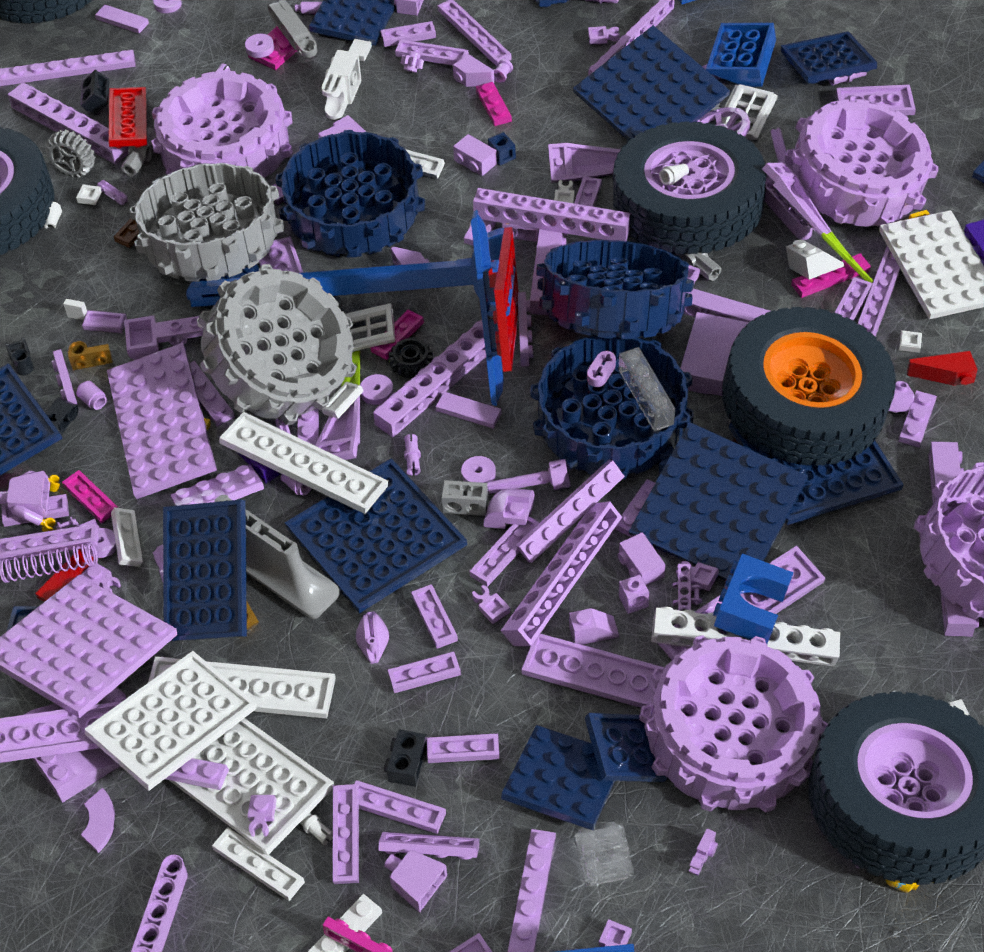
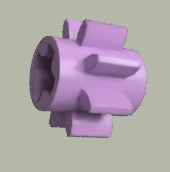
(412, 62)

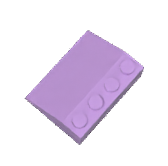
(75, 770)

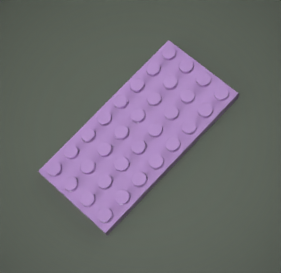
(160, 421)

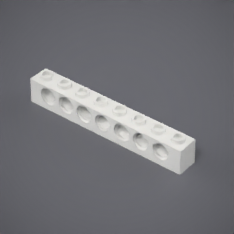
(802, 651)

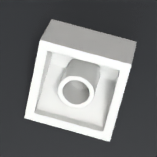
(810, 260)

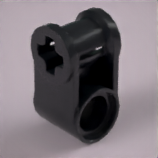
(20, 356)
(62, 413)

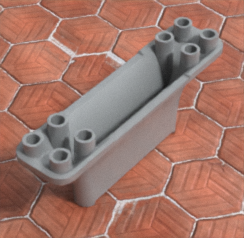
(278, 566)

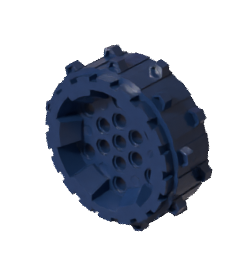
(350, 193)
(614, 288)
(606, 422)

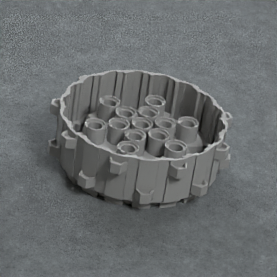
(207, 221)
(250, 374)

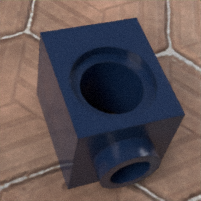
(504, 148)

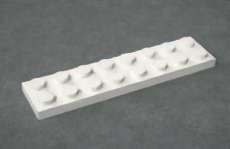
(304, 462)
(273, 688)

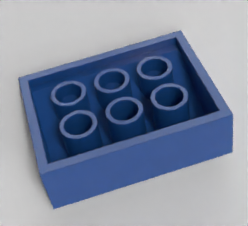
(742, 52)

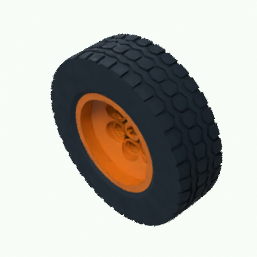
(808, 385)

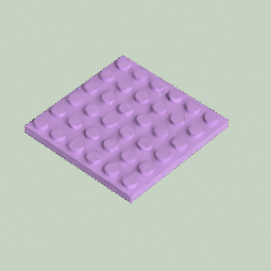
(81, 645)

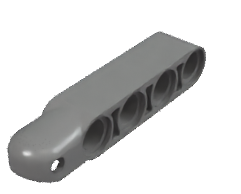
(293, 28)

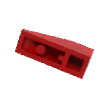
(946, 368)

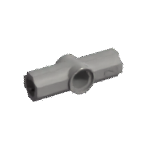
(138, 155)
(707, 266)

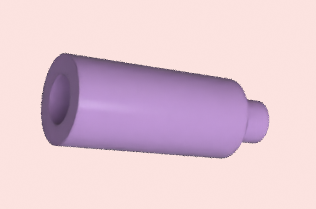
(308, 7)

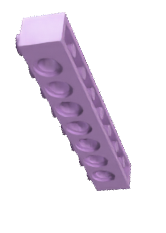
(61, 117)
(552, 215)
(431, 382)
(561, 574)

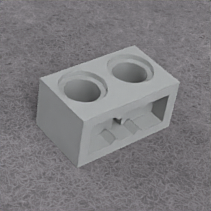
(465, 498)

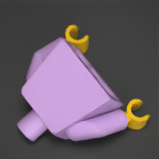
(29, 497)

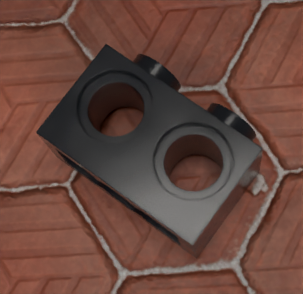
(95, 92)
(411, 758)

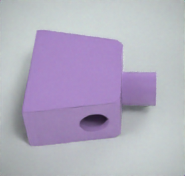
(416, 877)

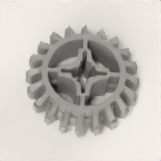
(70, 153)

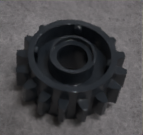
(410, 357)

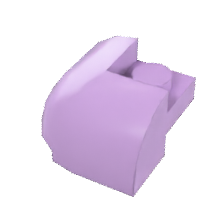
(509, 507)

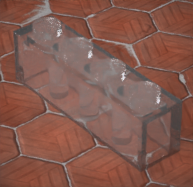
(646, 389)

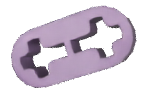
(598, 367)

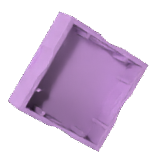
(709, 351)

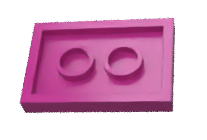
(282, 50)

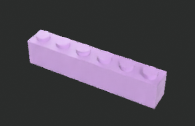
(546, 241)

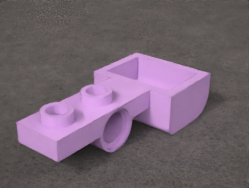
(145, 334)

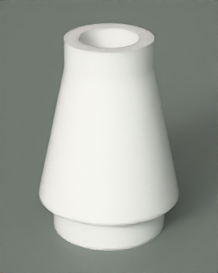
(672, 174)
(54, 215)

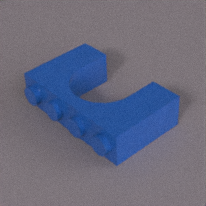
(754, 577)

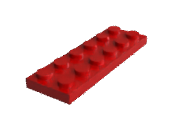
(127, 117)

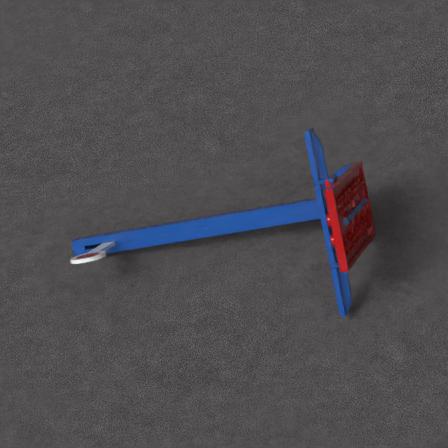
(489, 270)

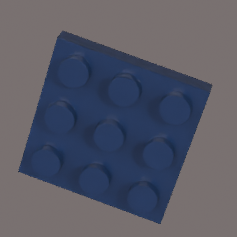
(621, 747)

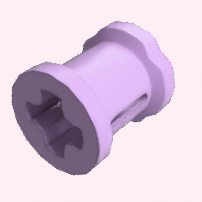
(500, 73)

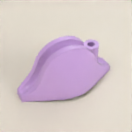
(372, 636)

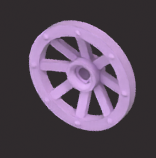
(734, 113)

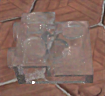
(604, 854)

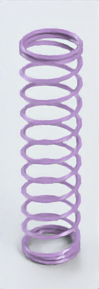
(86, 556)

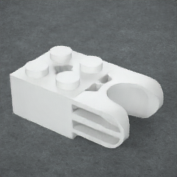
(341, 83)

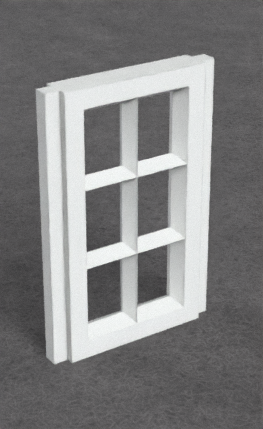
(764, 110)
(367, 314)

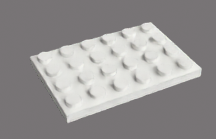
(937, 263)
(170, 720)
(259, 768)

